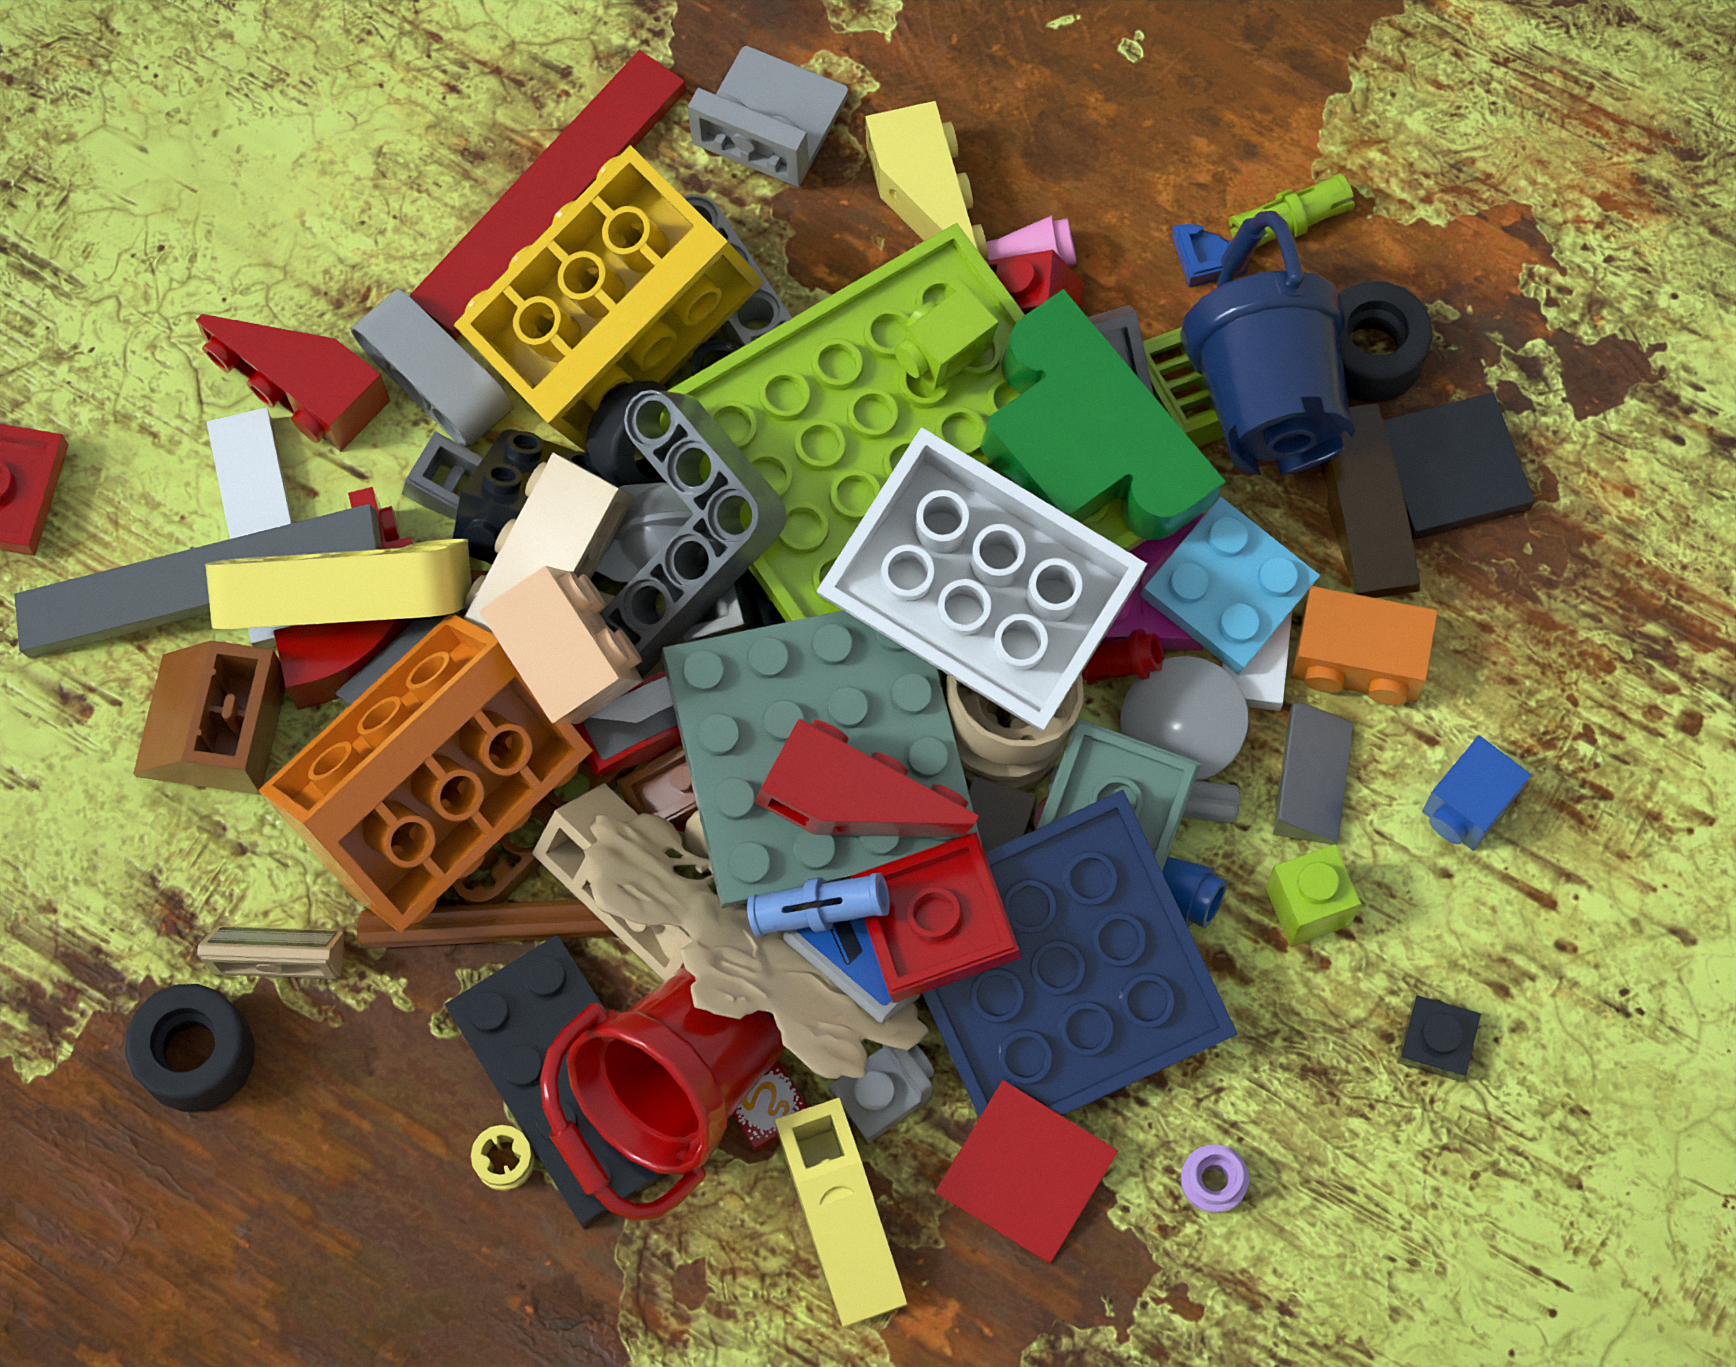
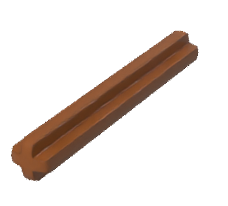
(486, 924)

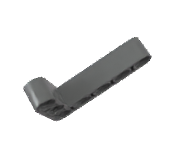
(713, 523)

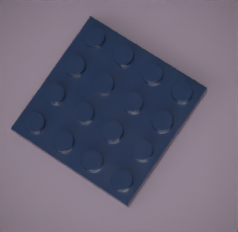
(1103, 972)

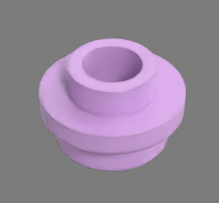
(1221, 1159)

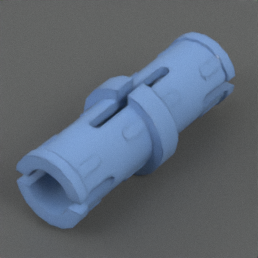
(777, 911)

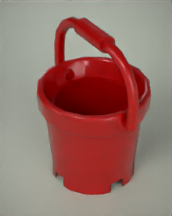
(655, 1087)

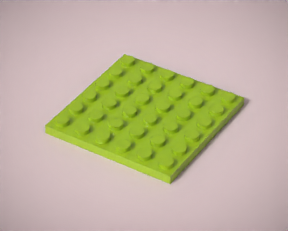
(834, 410)

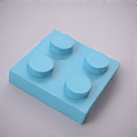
(1229, 585)

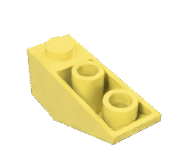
(916, 171)
(840, 1212)

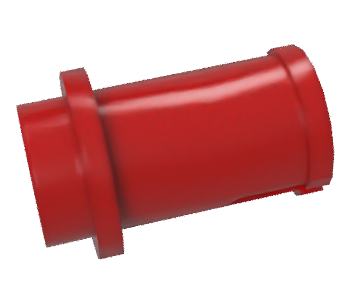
(1125, 657)

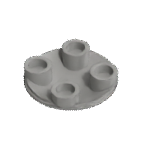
(1190, 711)

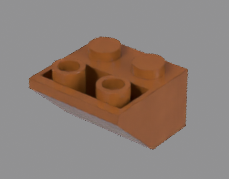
(213, 717)

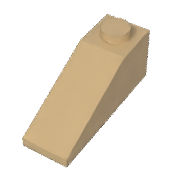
(562, 854)

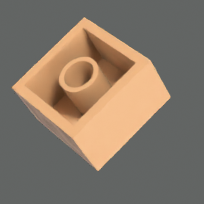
(563, 644)

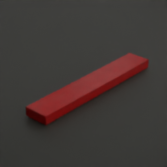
(561, 174)

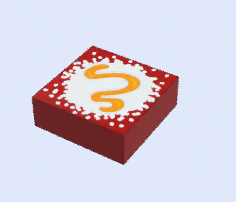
(768, 1100)

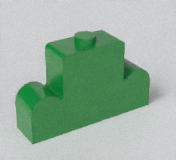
(1092, 429)

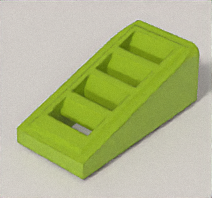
(1200, 427)

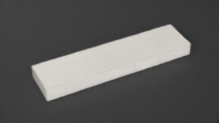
(250, 483)

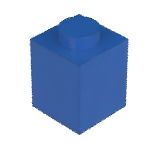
(1475, 794)

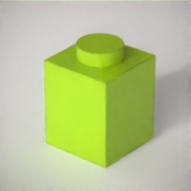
(1312, 895)

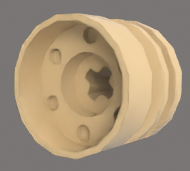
(1008, 754)

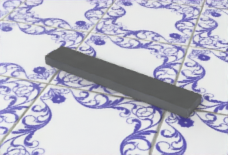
(170, 585)

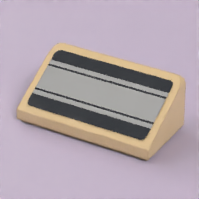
(273, 952)

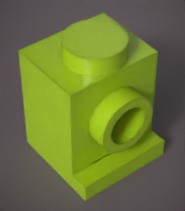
(946, 335)

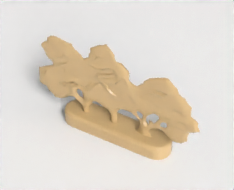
(731, 964)

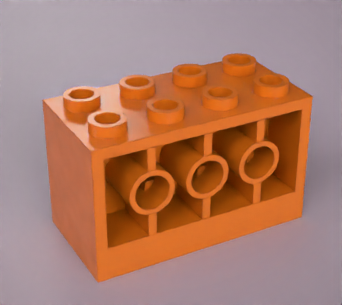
(425, 772)

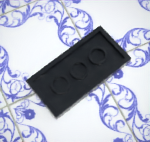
(510, 1027)

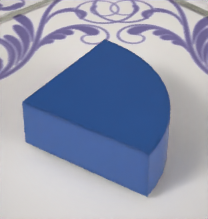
(1200, 253)

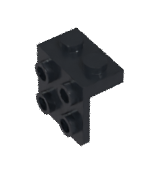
(498, 488)

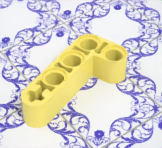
(340, 586)

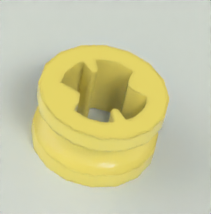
(484, 1167)

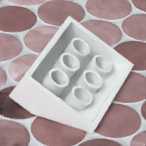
(982, 579)

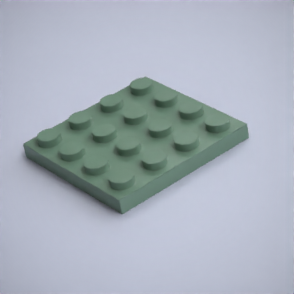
(740, 703)

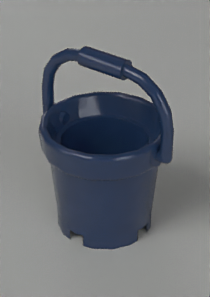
(1272, 356)

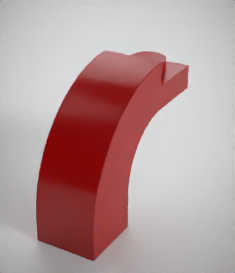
(327, 655)

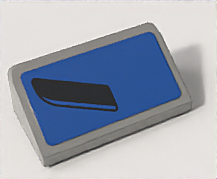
(849, 961)

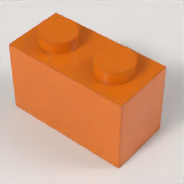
(1364, 646)

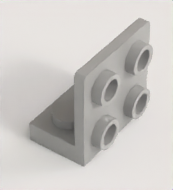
(767, 115)

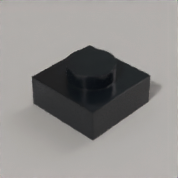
(1439, 1038)

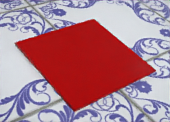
(1026, 1171)

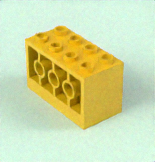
(608, 296)

